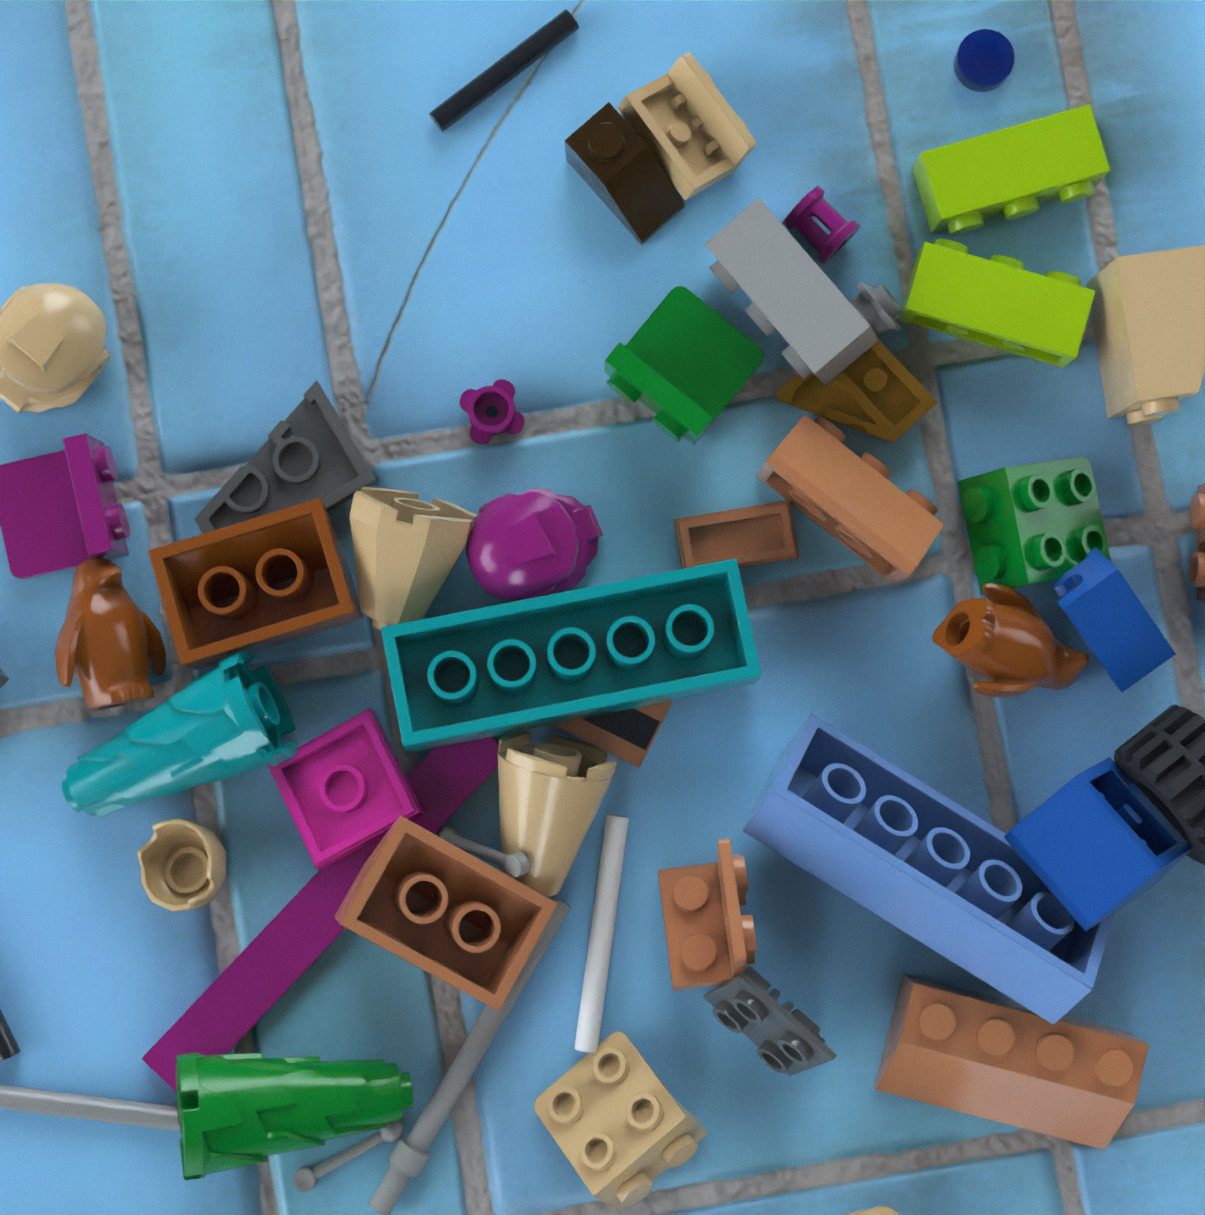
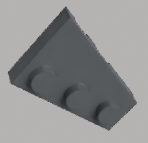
(300, 462)

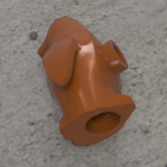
(107, 640)
(1007, 644)

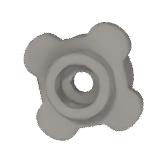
(877, 308)

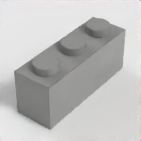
(789, 294)

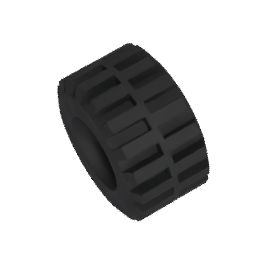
(1169, 769)

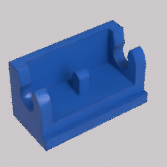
(1112, 620)

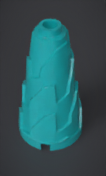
(202, 735)

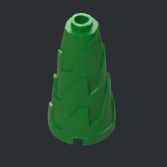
(255, 1107)

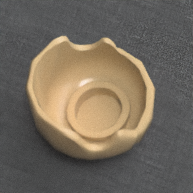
(182, 865)

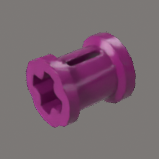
(815, 205)

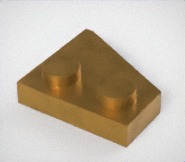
(869, 395)

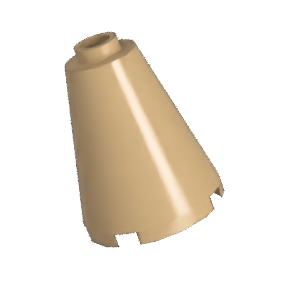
(548, 802)

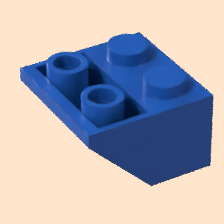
(1098, 843)

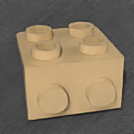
(618, 1122)

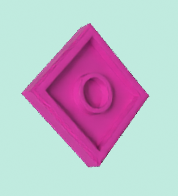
(345, 789)

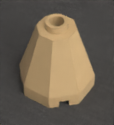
(404, 551)

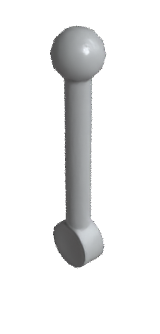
(515, 863)
(307, 1176)

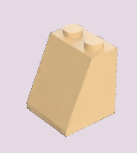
(1150, 332)

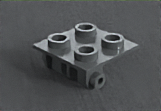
(784, 1039)

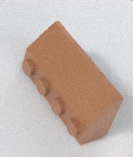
(1010, 1063)

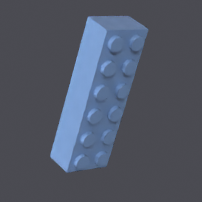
(925, 868)

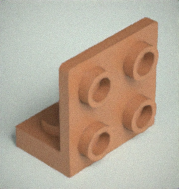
(704, 923)

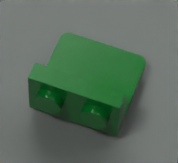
(683, 365)
(1032, 521)

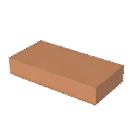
(750, 534)

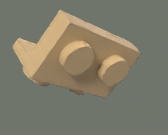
(688, 127)

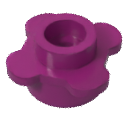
(497, 396)

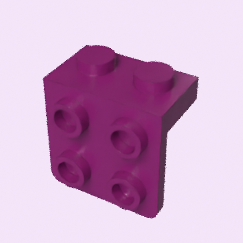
(61, 509)

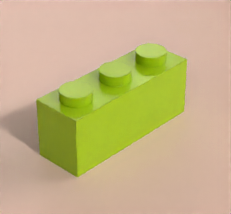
(1011, 171)
(997, 303)

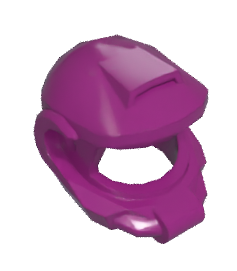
(532, 544)

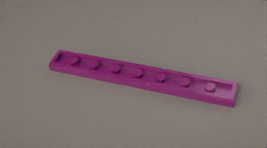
(308, 921)

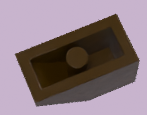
(623, 173)

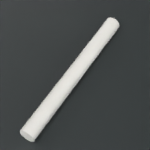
(601, 933)

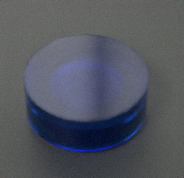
(984, 60)

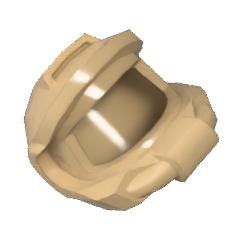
(49, 346)

